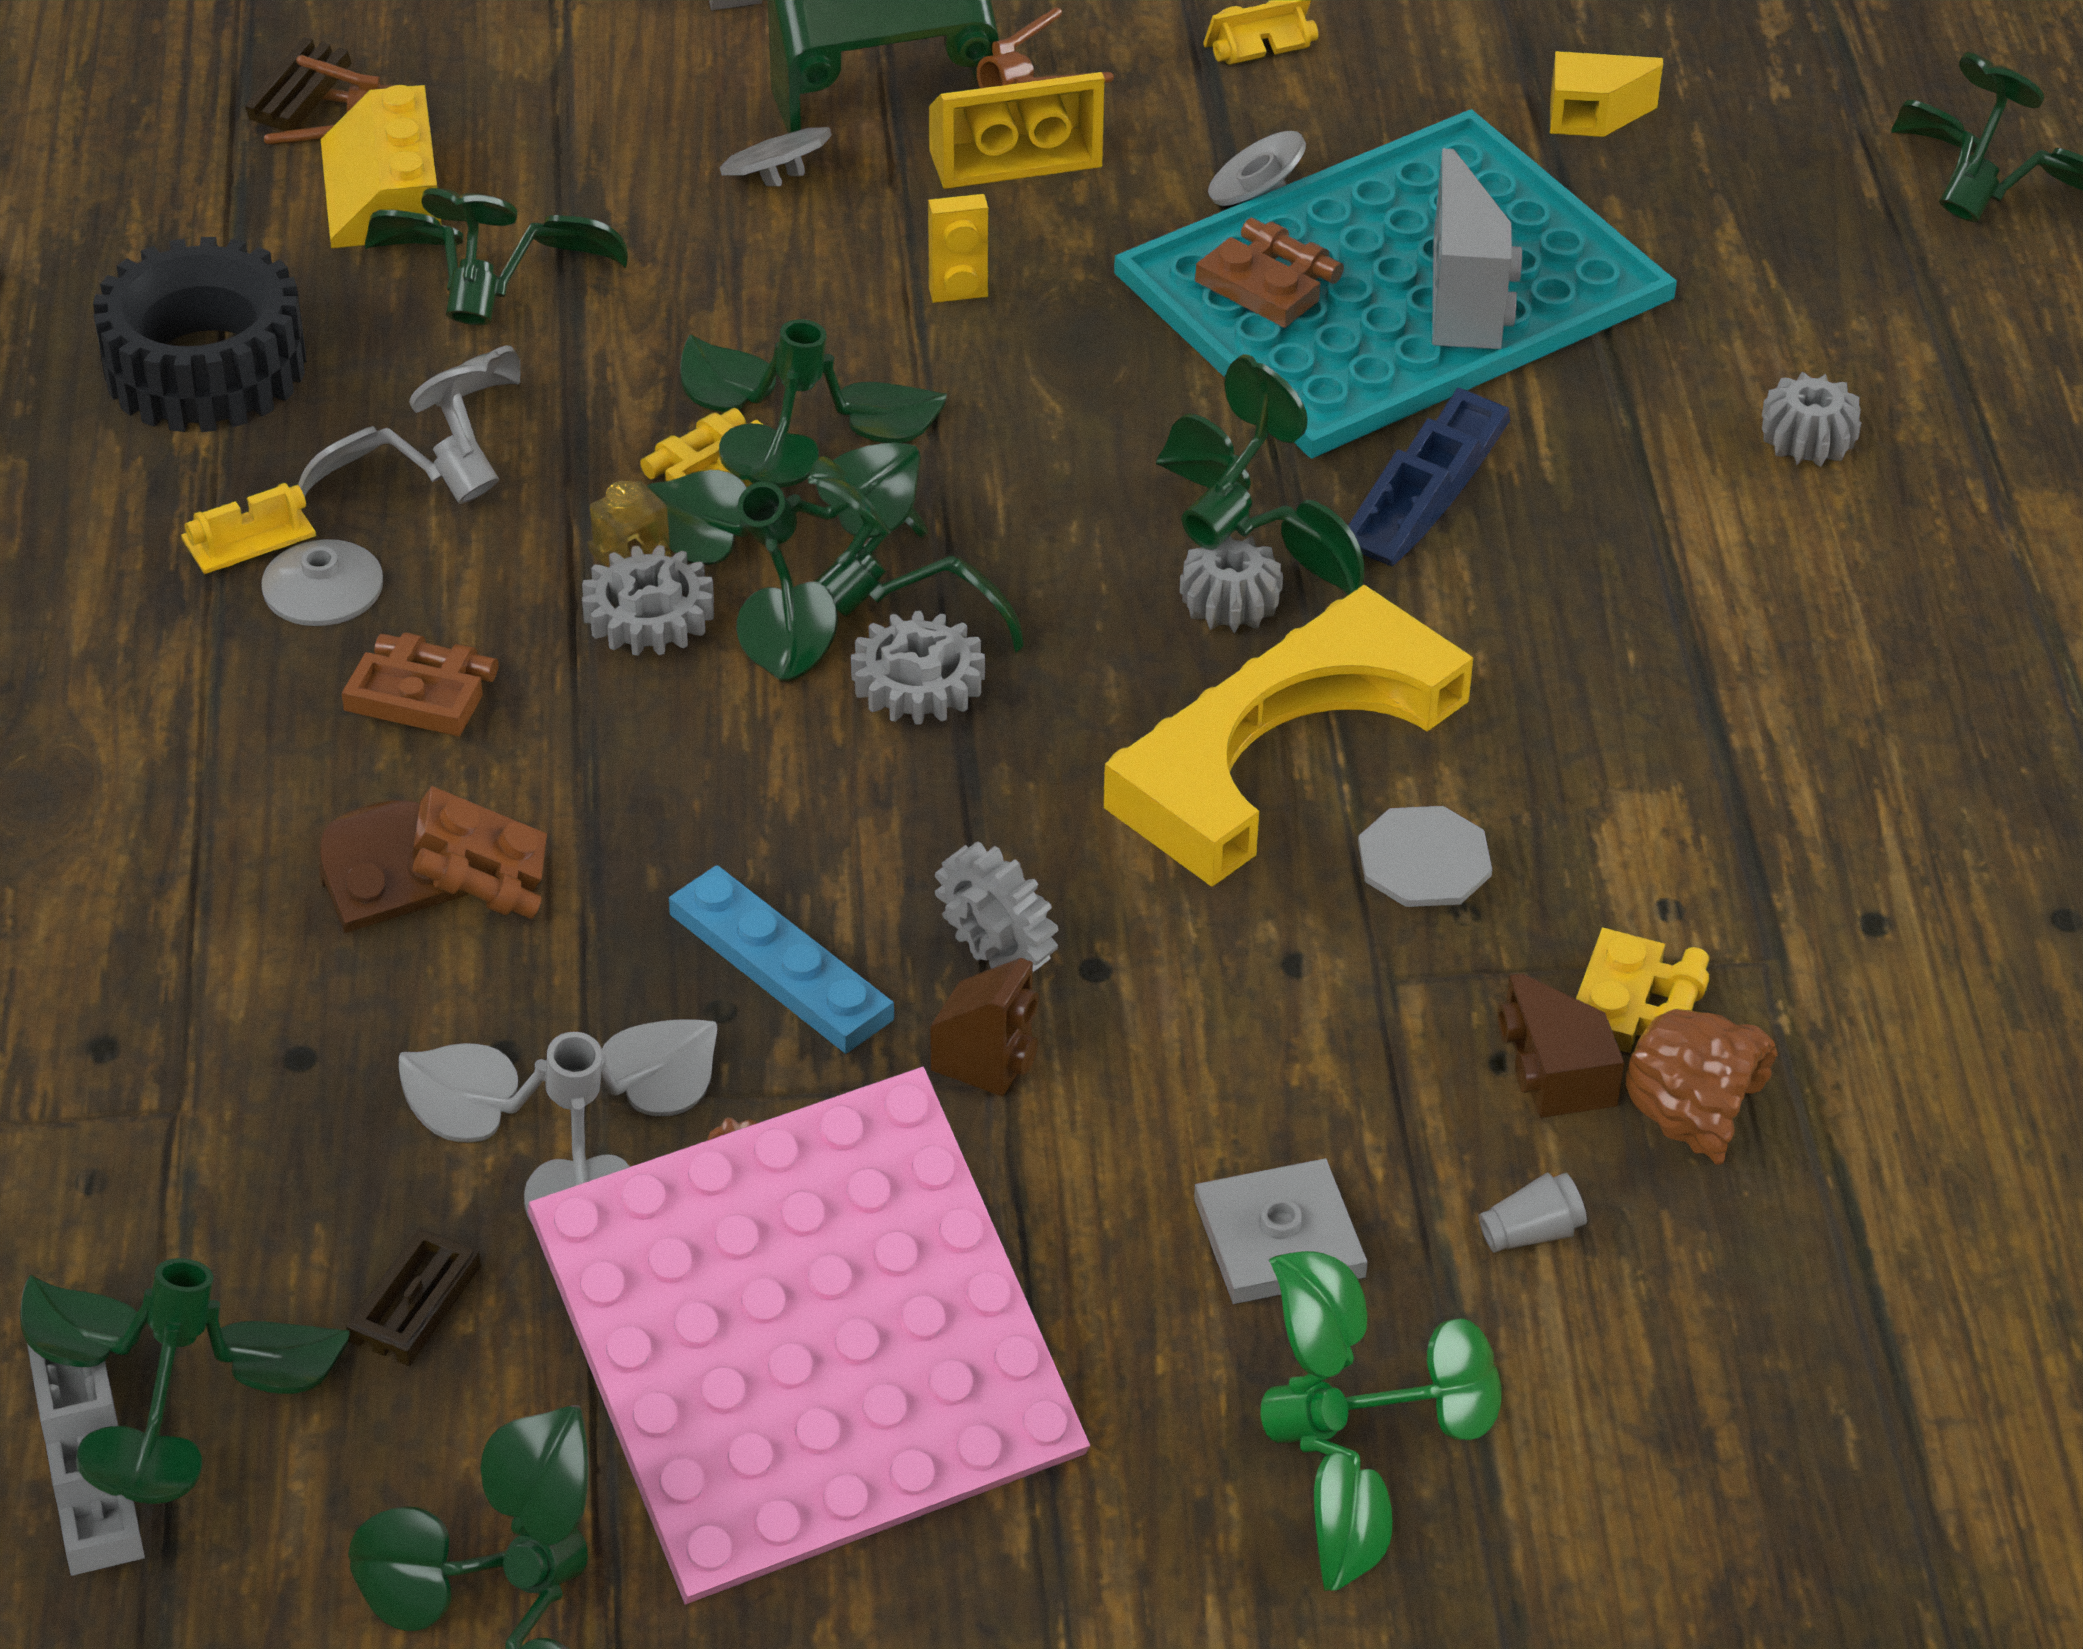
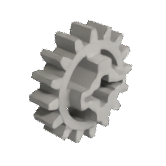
(648, 600)
(918, 667)
(995, 907)

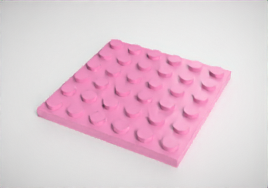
(805, 1332)

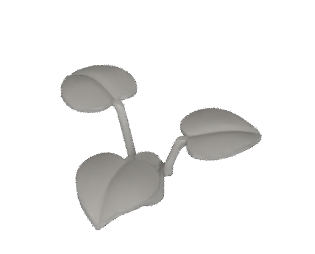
(459, 455)
(467, 1086)

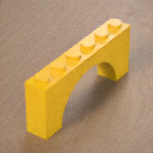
(1351, 657)

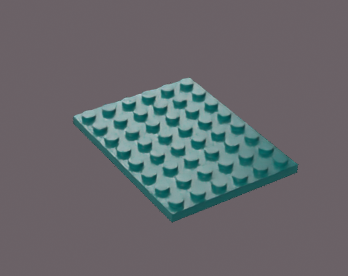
(1367, 342)

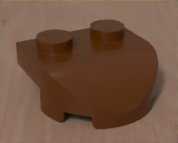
(370, 863)

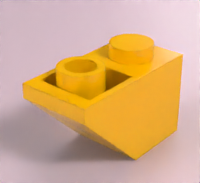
(1601, 92)

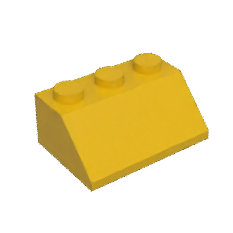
(1017, 130)
(377, 161)

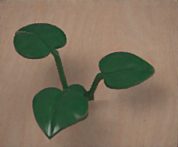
(1974, 176)
(473, 283)
(757, 453)
(1206, 457)
(858, 571)
(788, 626)
(86, 1327)
(529, 1472)

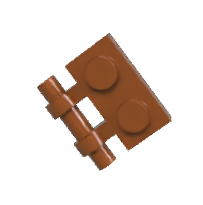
(1262, 283)
(419, 683)
(479, 853)

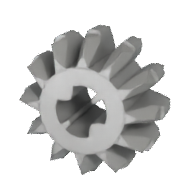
(1811, 419)
(1231, 583)

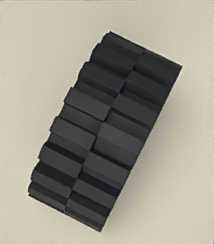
(192, 293)

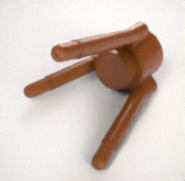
(1011, 67)
(363, 85)

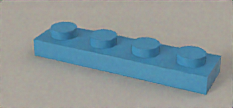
(781, 959)

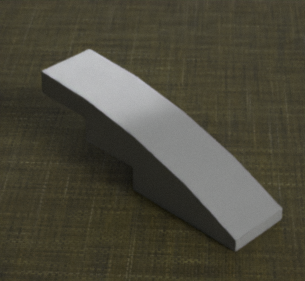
(95, 1526)

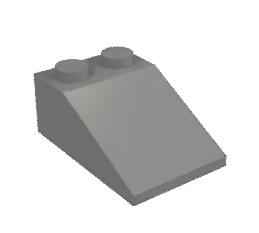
(1471, 262)

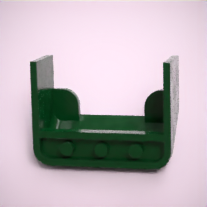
(811, 35)

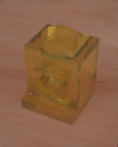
(624, 515)

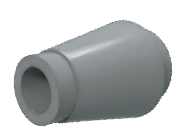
(1535, 1214)

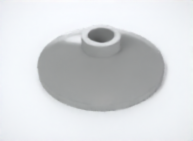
(1257, 169)
(322, 582)

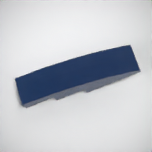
(1428, 476)

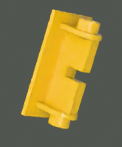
(1239, 31)
(228, 537)

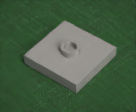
(1275, 1215)

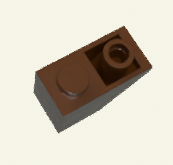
(987, 1028)
(1561, 1048)

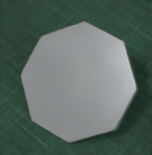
(777, 151)
(1424, 856)

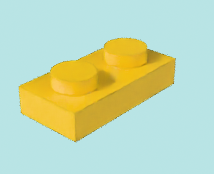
(958, 248)

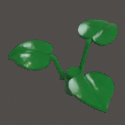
(1322, 1320)

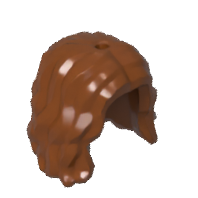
(1694, 1075)

